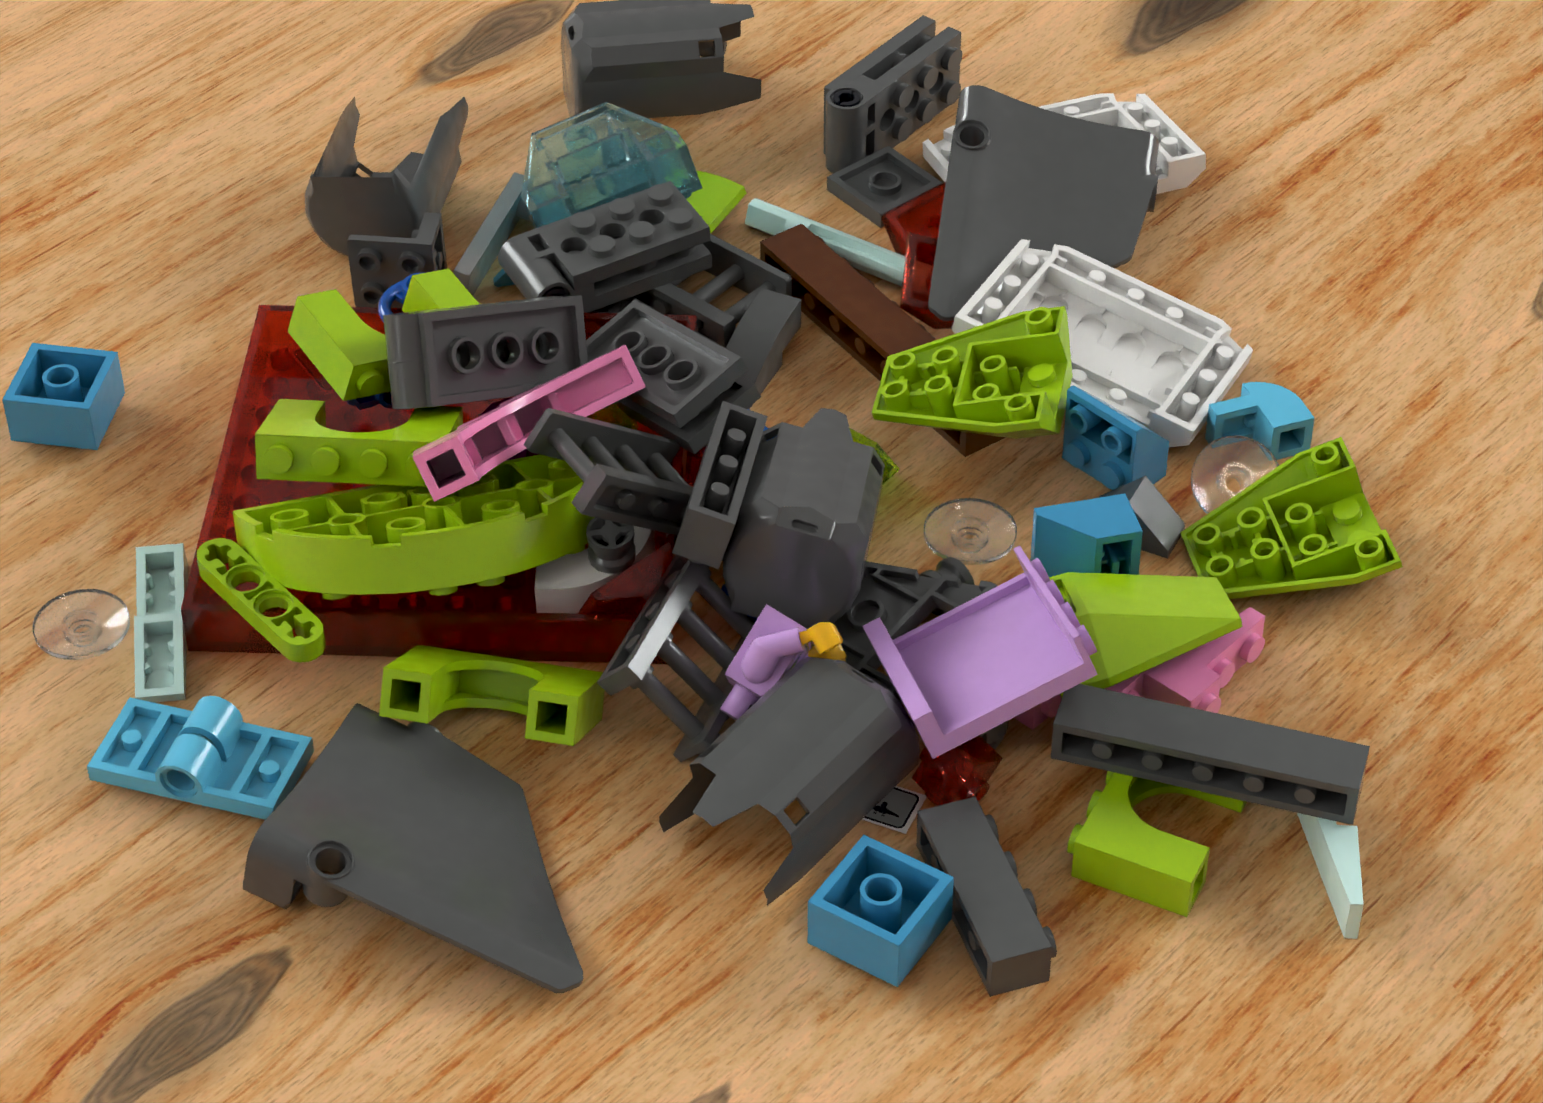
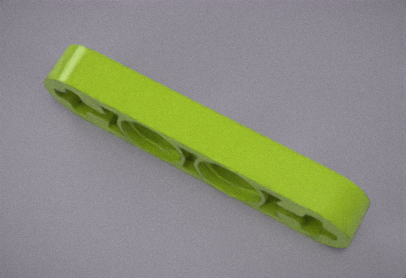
(268, 594)

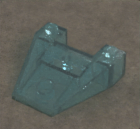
(599, 159)

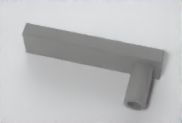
(492, 235)

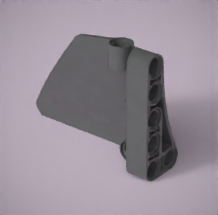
(1037, 180)
(421, 838)

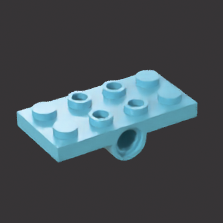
(201, 756)

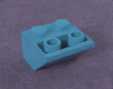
(1110, 442)
(1088, 537)

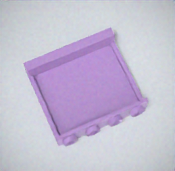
(986, 658)

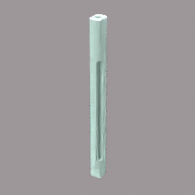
(858, 252)

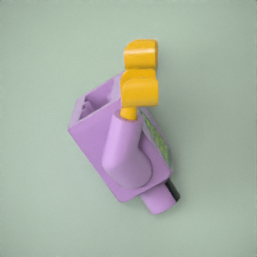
(771, 652)

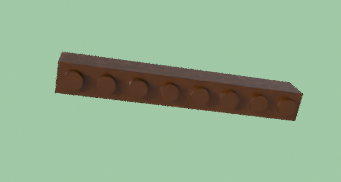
(852, 310)

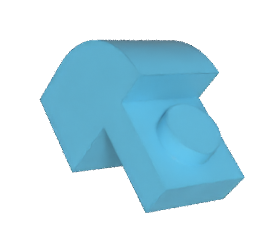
(1266, 415)

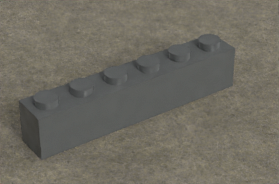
(1210, 752)

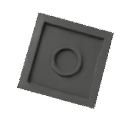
(880, 183)

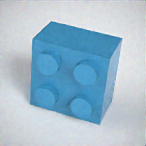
(64, 396)
(880, 910)

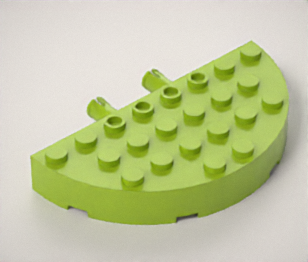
(406, 542)

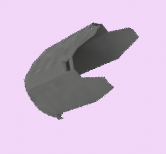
(649, 57)
(386, 202)
(804, 522)
(810, 738)

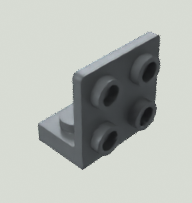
(384, 260)

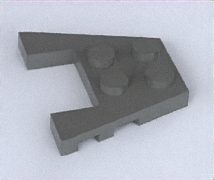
(902, 603)

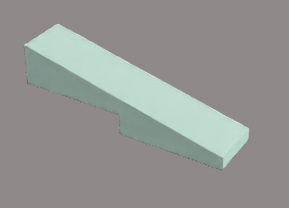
(159, 626)
(1338, 862)

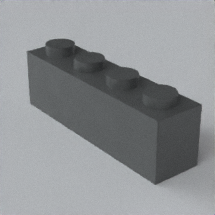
(720, 485)
(988, 902)

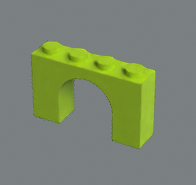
(348, 349)
(300, 448)
(556, 699)
(1135, 858)

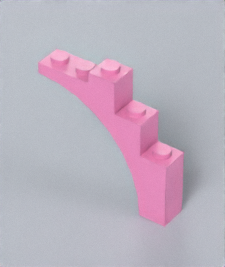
(501, 433)
(1187, 679)

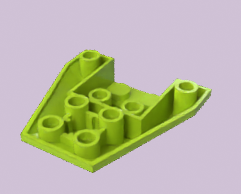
(984, 380)
(1294, 530)
(1145, 618)

